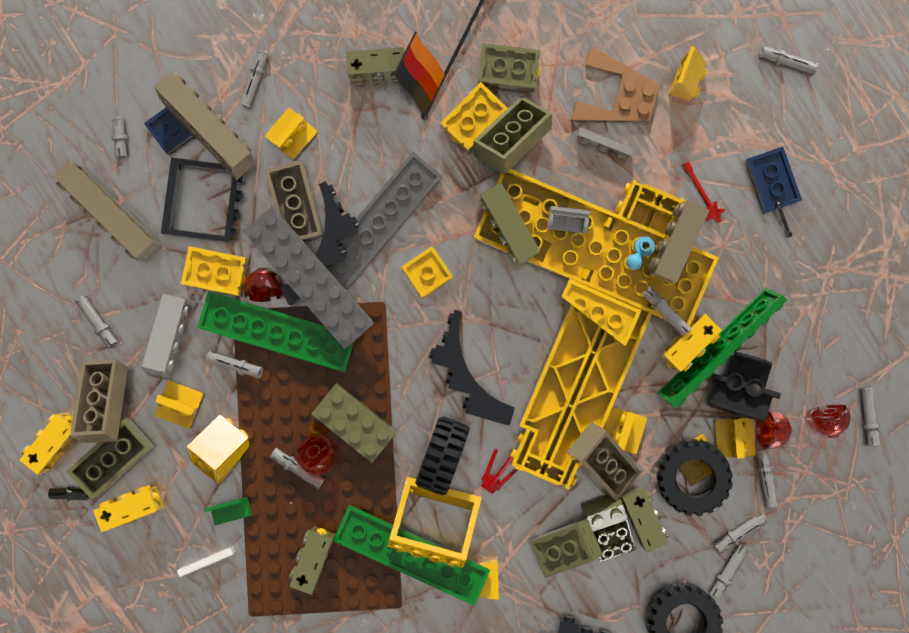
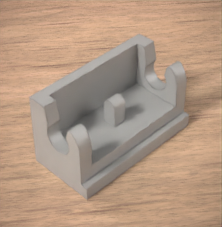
(568, 219)

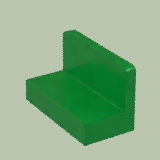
(230, 511)

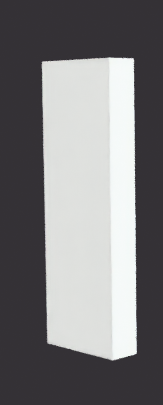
(206, 561)

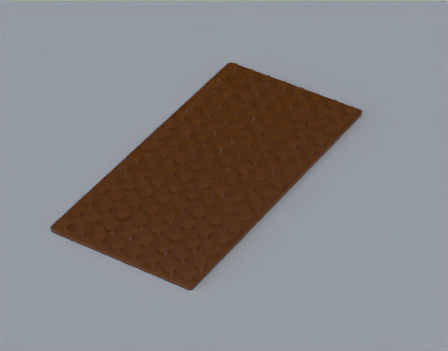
(283, 505)

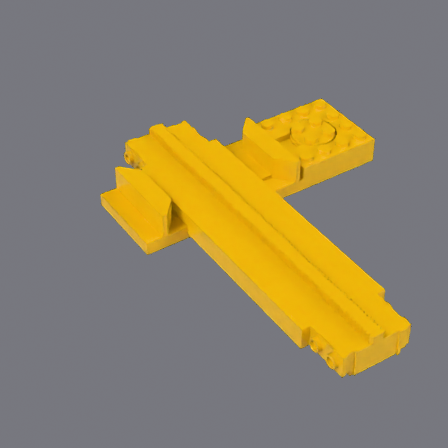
(586, 361)

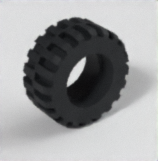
(442, 456)
(701, 502)
(680, 595)

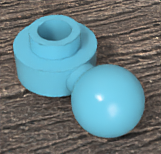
(634, 261)

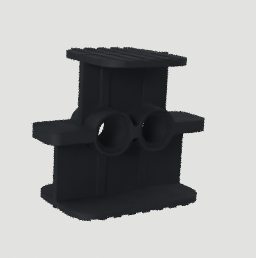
(740, 400)

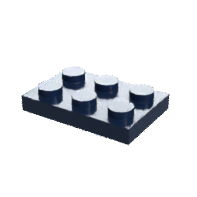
(168, 130)
(773, 179)

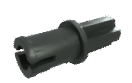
(69, 494)

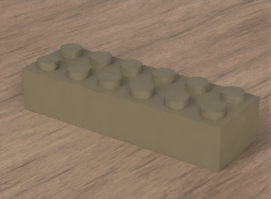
(204, 125)
(106, 210)

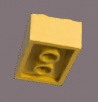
(689, 75)

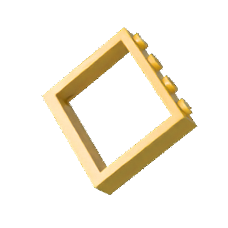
(435, 553)

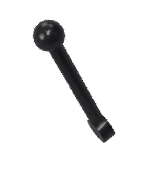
(778, 205)

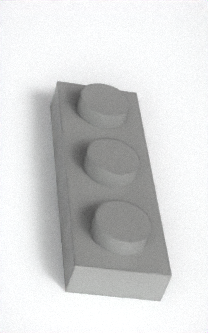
(604, 144)

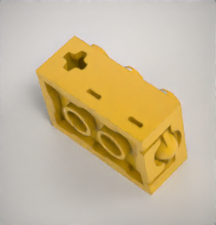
(472, 116)
(215, 271)
(692, 345)
(49, 444)
(128, 507)

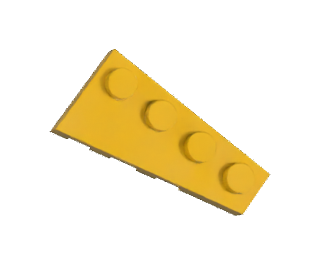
(607, 312)

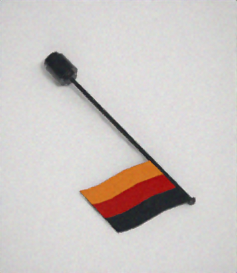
(421, 73)

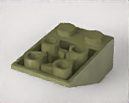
(609, 527)

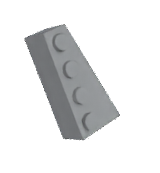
(165, 337)

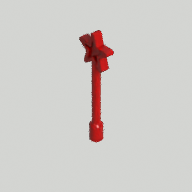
(713, 209)

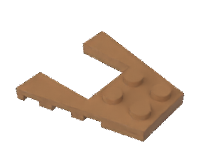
(634, 97)

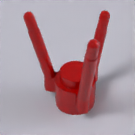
(491, 482)

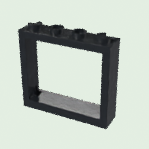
(171, 201)

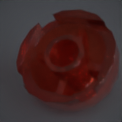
(262, 285)
(832, 420)
(775, 431)
(315, 455)

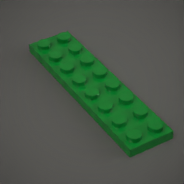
(273, 331)
(730, 341)
(371, 538)

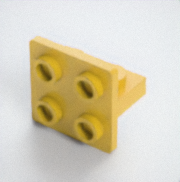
(291, 133)
(178, 404)
(625, 429)
(735, 437)

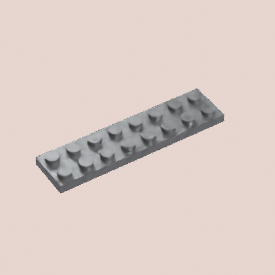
(385, 216)
(308, 277)

